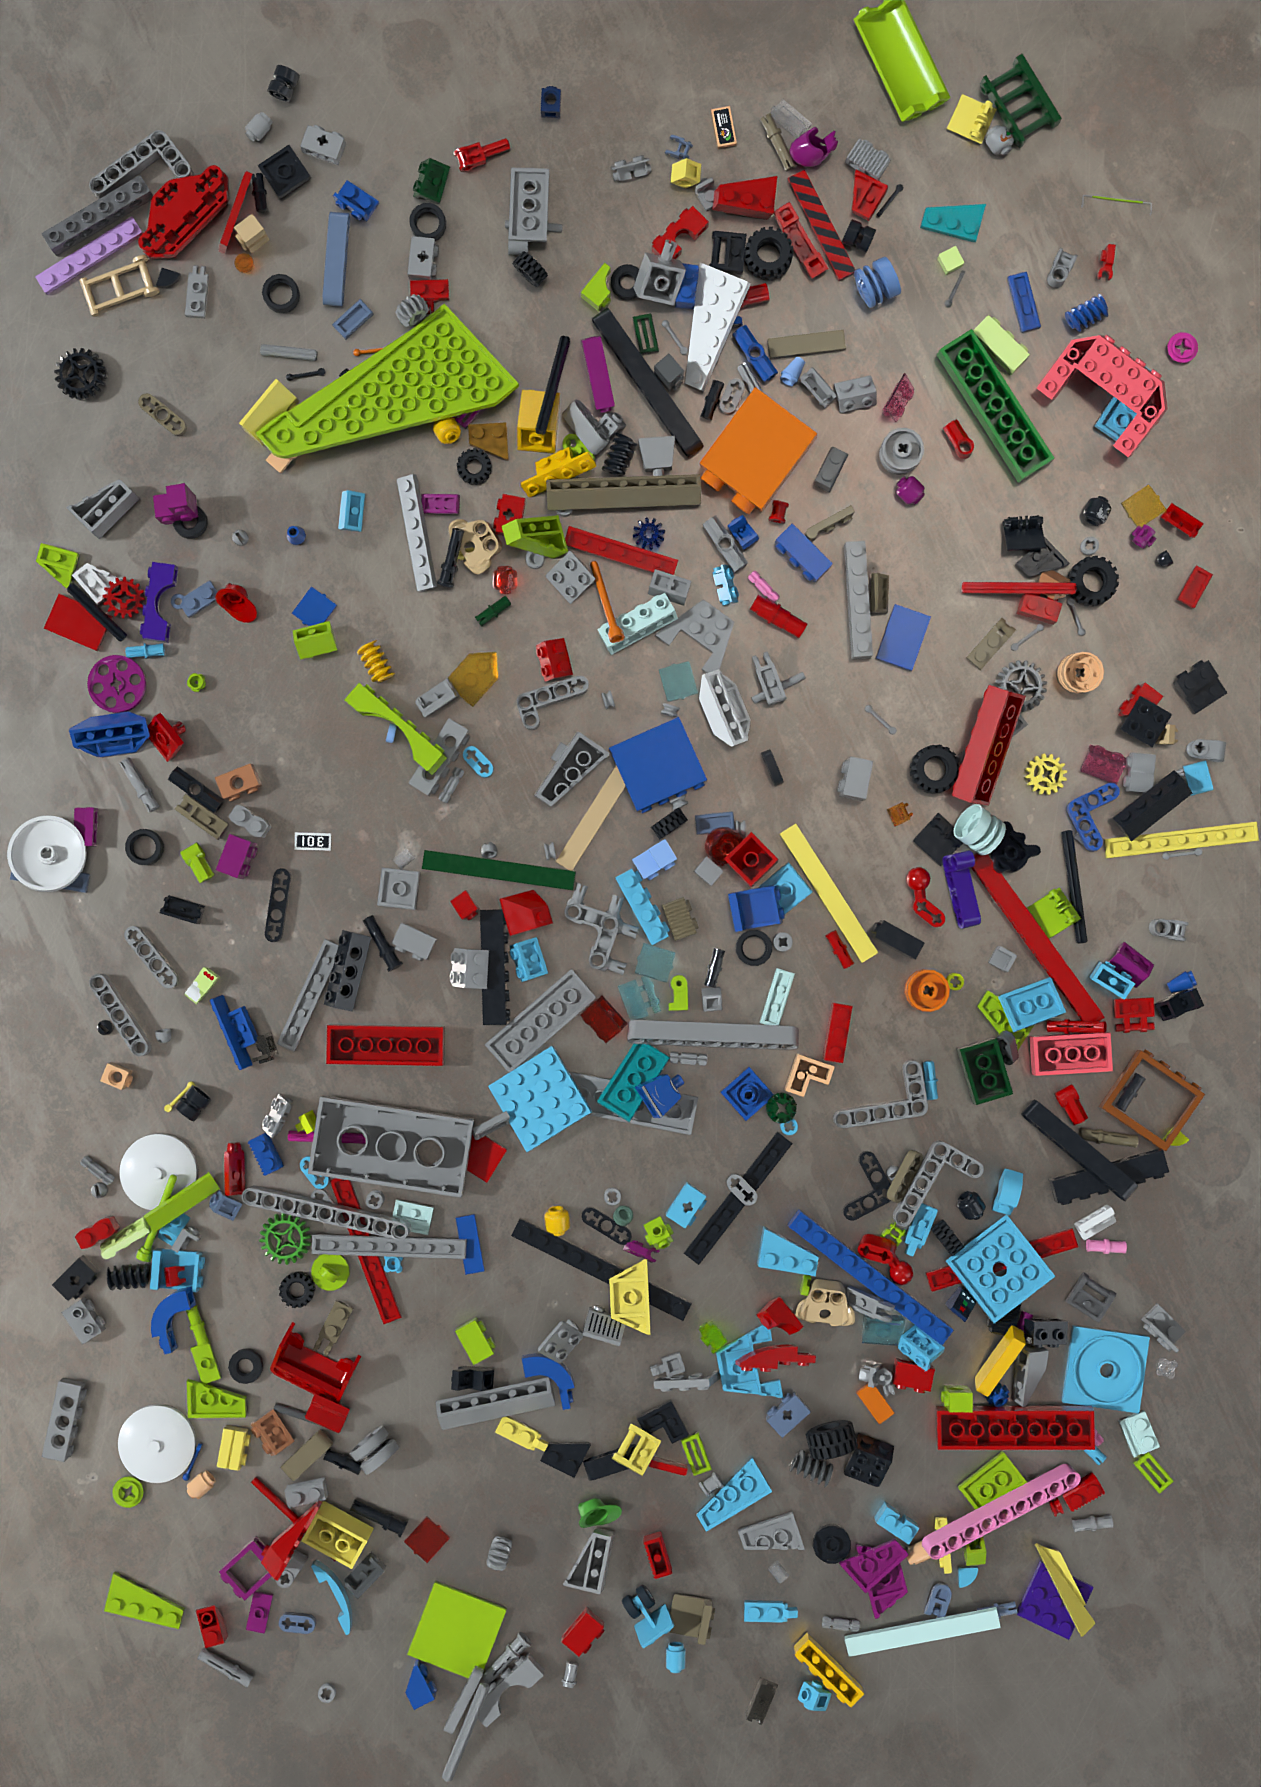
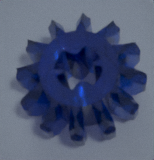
(648, 526)

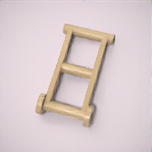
(148, 291)

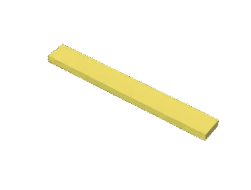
(1181, 839)
(828, 893)

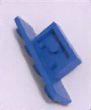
(236, 1029)

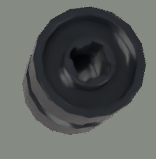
(283, 81)
(852, 233)
(191, 1105)

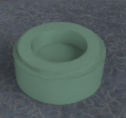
(623, 1215)

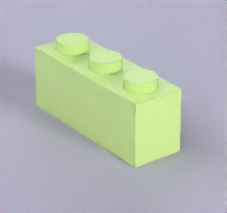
(1001, 345)

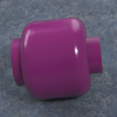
(910, 490)

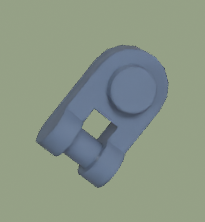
(940, 1594)

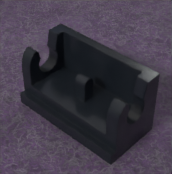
(182, 909)

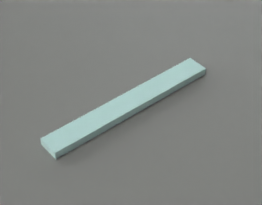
(922, 1631)

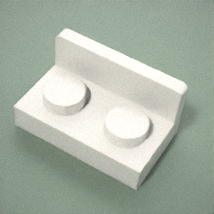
(1095, 1222)

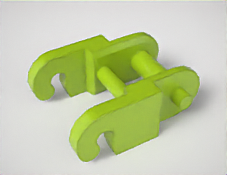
(888, 1231)

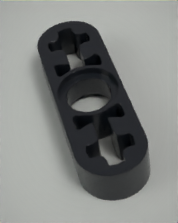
(591, 1222)

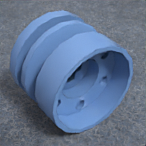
(874, 283)

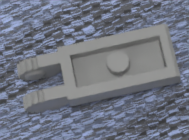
(769, 680)
(868, 1304)

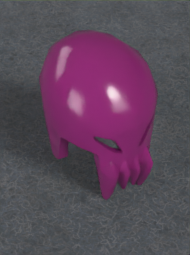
(807, 148)

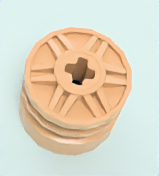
(1091, 672)

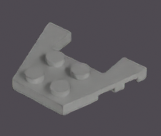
(705, 626)

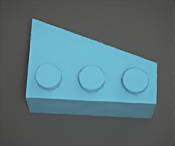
(784, 1255)

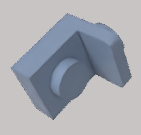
(224, 1205)

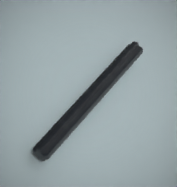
(552, 385)
(1074, 885)

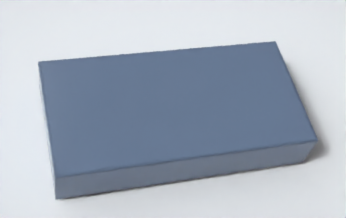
(352, 319)
(708, 822)

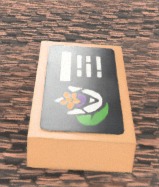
(723, 127)

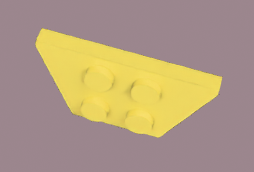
(631, 1297)

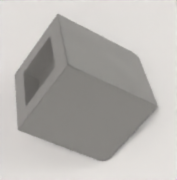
(708, 871)
(1002, 959)

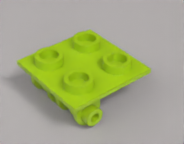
(1053, 913)

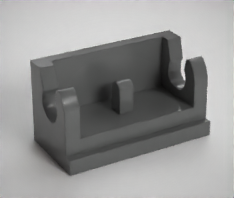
(364, 1575)

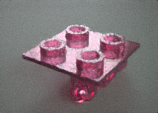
(900, 396)

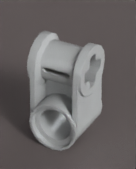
(1062, 265)
(1209, 749)
(1171, 929)
(292, 1569)

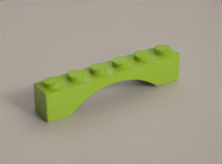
(367, 704)

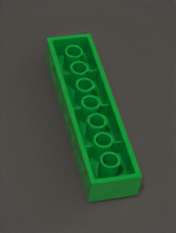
(995, 405)

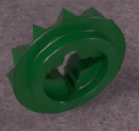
(772, 1108)

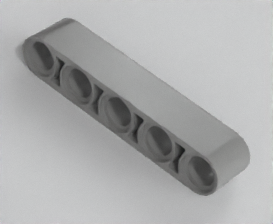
(111, 1010)

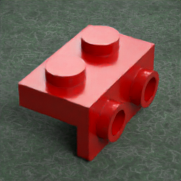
(554, 659)

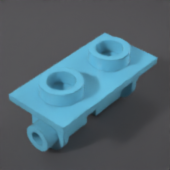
(725, 575)

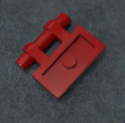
(1134, 1008)

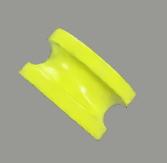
(959, 977)

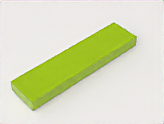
(181, 1202)

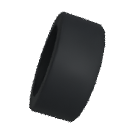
(427, 207)
(280, 278)
(134, 836)
(768, 947)

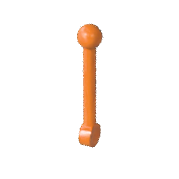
(357, 352)

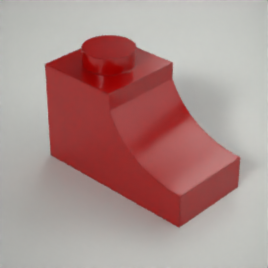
(779, 1315)

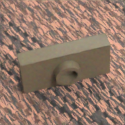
(879, 593)

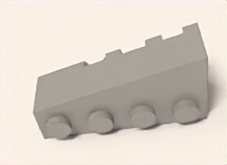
(574, 763)

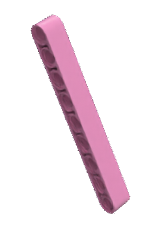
(1000, 1511)

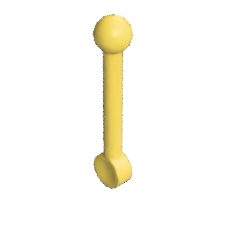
(169, 1107)

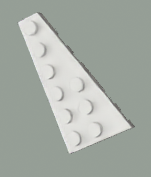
(715, 311)

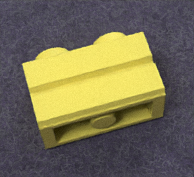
(232, 1447)

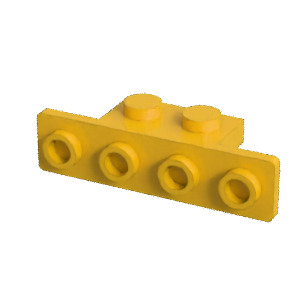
(557, 466)

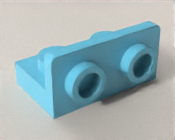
(528, 959)
(920, 1347)

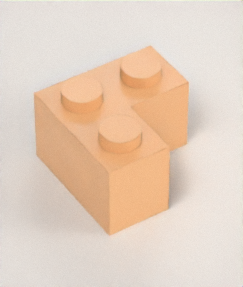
(803, 1070)

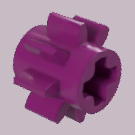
(1144, 536)

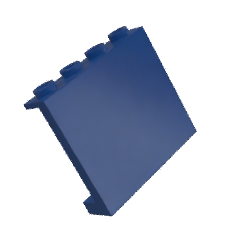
(658, 765)

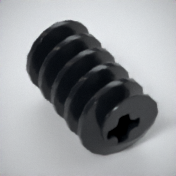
(619, 455)
(128, 1278)

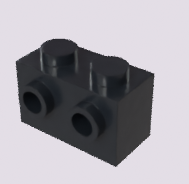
(1045, 1332)

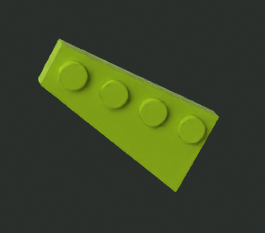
(135, 1602)

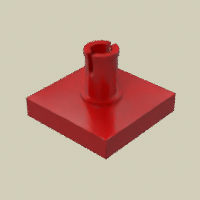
(165, 736)

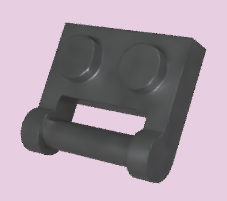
(1087, 1303)

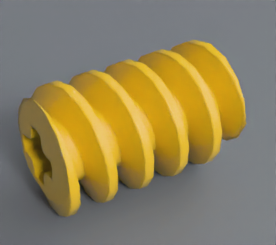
(375, 662)

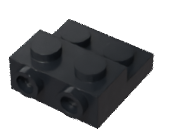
(1200, 686)

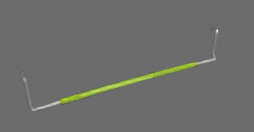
(1115, 200)

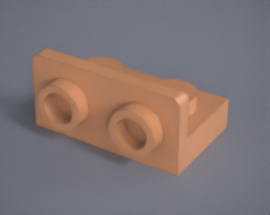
(271, 1433)

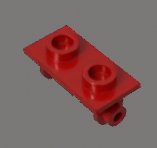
(1182, 520)

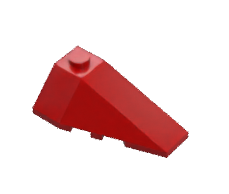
(283, 1546)

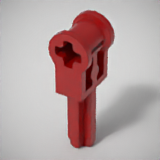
(476, 155)

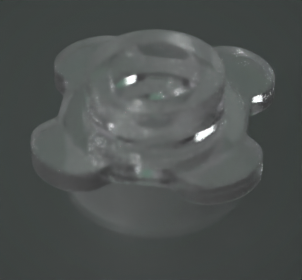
(1163, 1362)

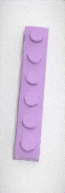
(89, 255)

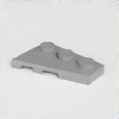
(773, 1533)

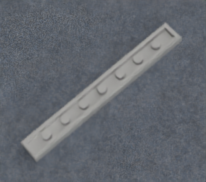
(384, 1246)

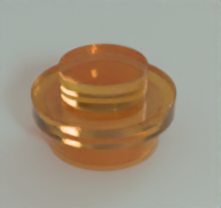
(244, 263)

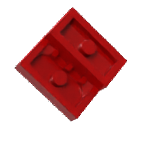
(484, 1157)

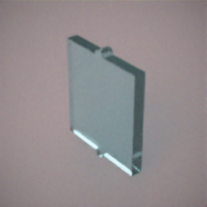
(678, 681)
(655, 962)

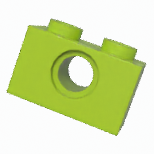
(957, 1398)

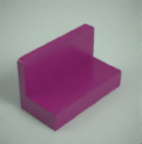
(86, 822)
(1132, 963)

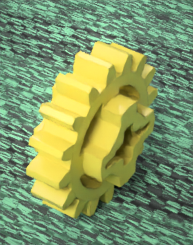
(1041, 767)

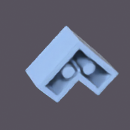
(655, 859)

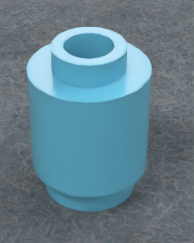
(675, 1657)

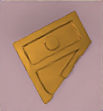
(490, 438)

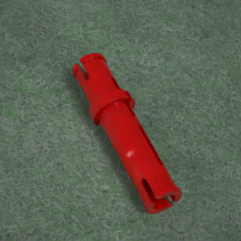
(1098, 1027)

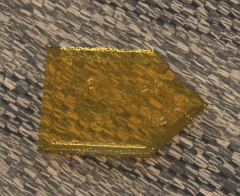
(475, 676)

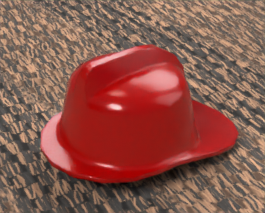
(236, 602)

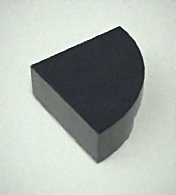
(167, 278)

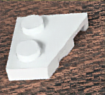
(94, 581)

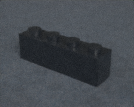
(1152, 805)

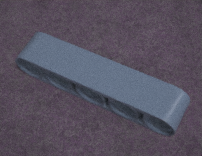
(336, 258)

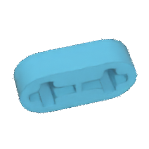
(482, 759)
(312, 1178)

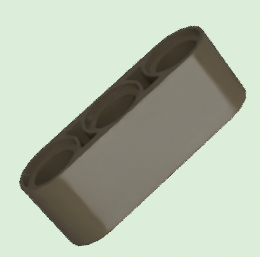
(306, 1455)

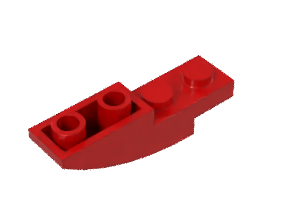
(768, 1357)

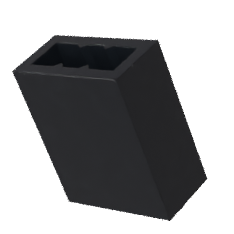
(897, 939)

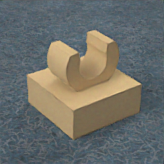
(1167, 736)

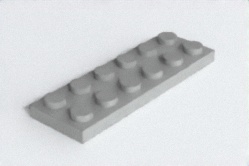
(540, 1021)

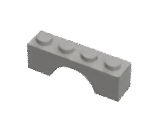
(524, 1673)

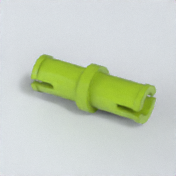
(197, 1326)

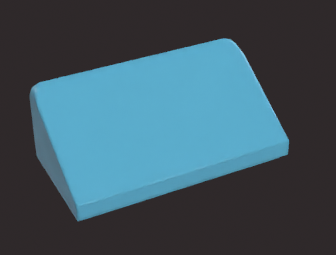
(351, 511)

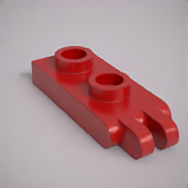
(234, 1169)

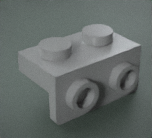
(856, 394)

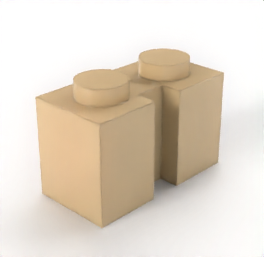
(250, 234)

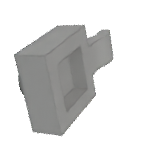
(671, 1365)

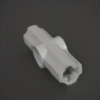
(718, 533)

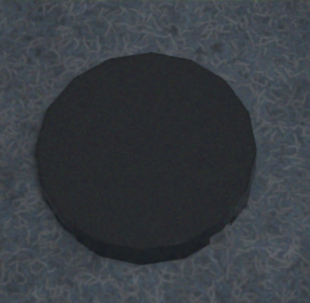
(831, 1543)

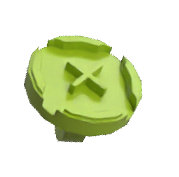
(330, 1272)

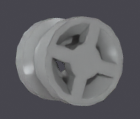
(782, 941)

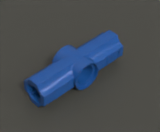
(748, 343)

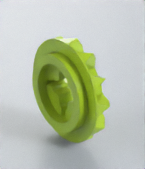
(119, 1492)

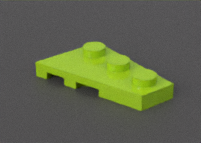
(994, 1013)
(214, 1402)

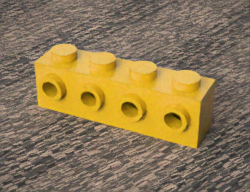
(829, 1670)

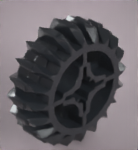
(73, 377)

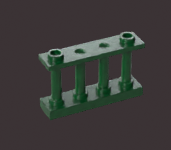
(1030, 84)

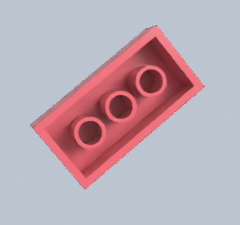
(1070, 1053)

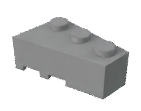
(104, 508)
(592, 1565)

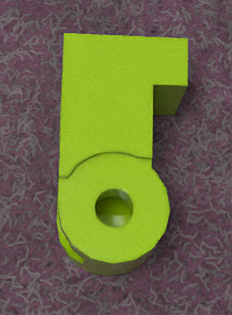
(680, 992)

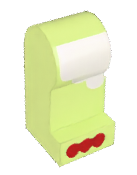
(202, 985)

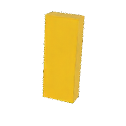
(1000, 1360)

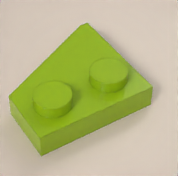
(58, 563)

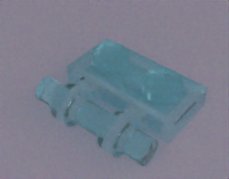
(633, 1000)

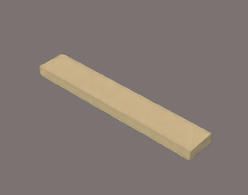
(592, 821)

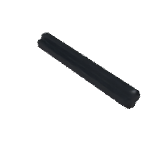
(96, 612)

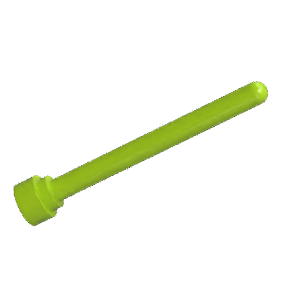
(145, 1252)

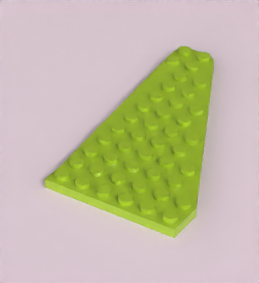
(413, 381)

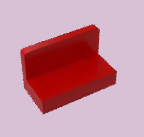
(327, 1413)

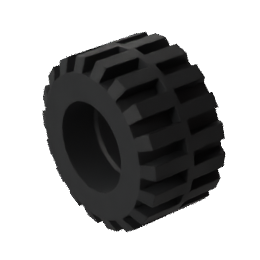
(774, 239)
(1108, 577)
(950, 762)
(831, 1439)

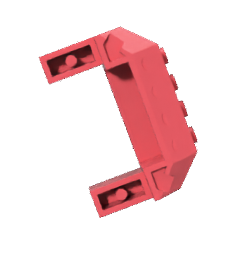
(1117, 374)

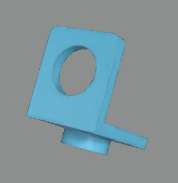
(173, 1229)

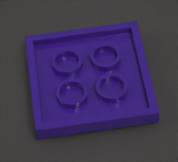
(1044, 1605)

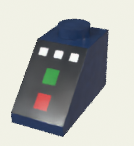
(961, 1303)

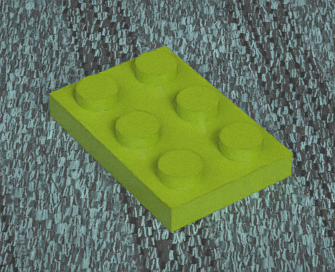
(992, 1481)

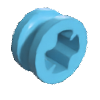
(790, 1132)

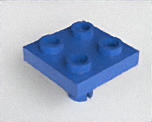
(747, 1093)

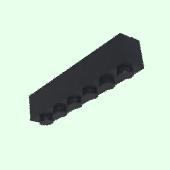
(494, 939)
(1082, 1183)

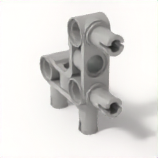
(605, 936)

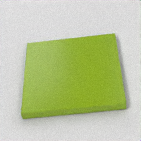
(456, 1630)

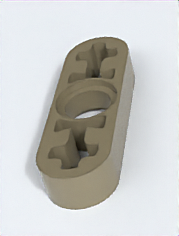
(155, 402)
(905, 1176)

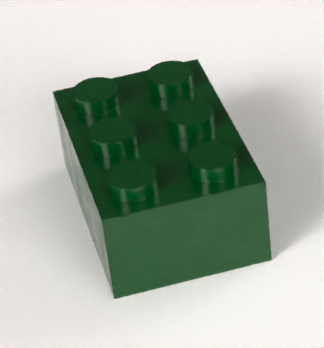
(984, 1071)

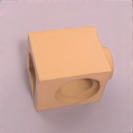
(108, 1076)

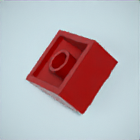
(751, 860)

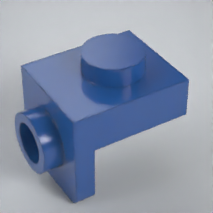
(742, 532)

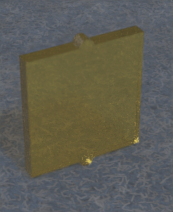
(1143, 506)

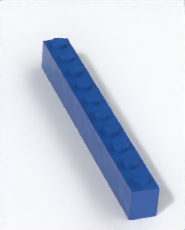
(870, 1277)

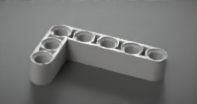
(140, 163)
(889, 1107)
(930, 1177)

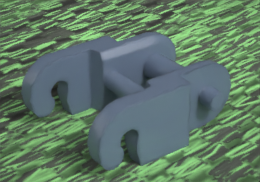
(677, 154)

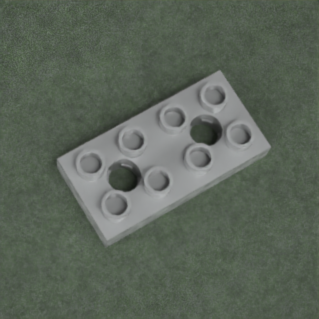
(391, 1146)

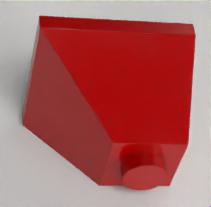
(525, 912)

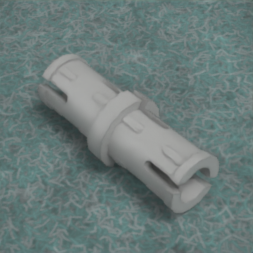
(1092, 1523)

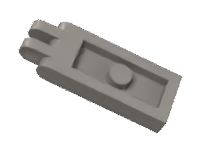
(197, 293)

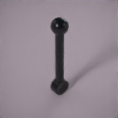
(899, 188)
(321, 371)

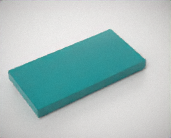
(637, 1067)

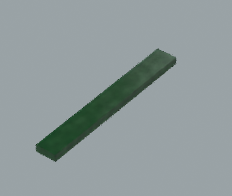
(498, 870)

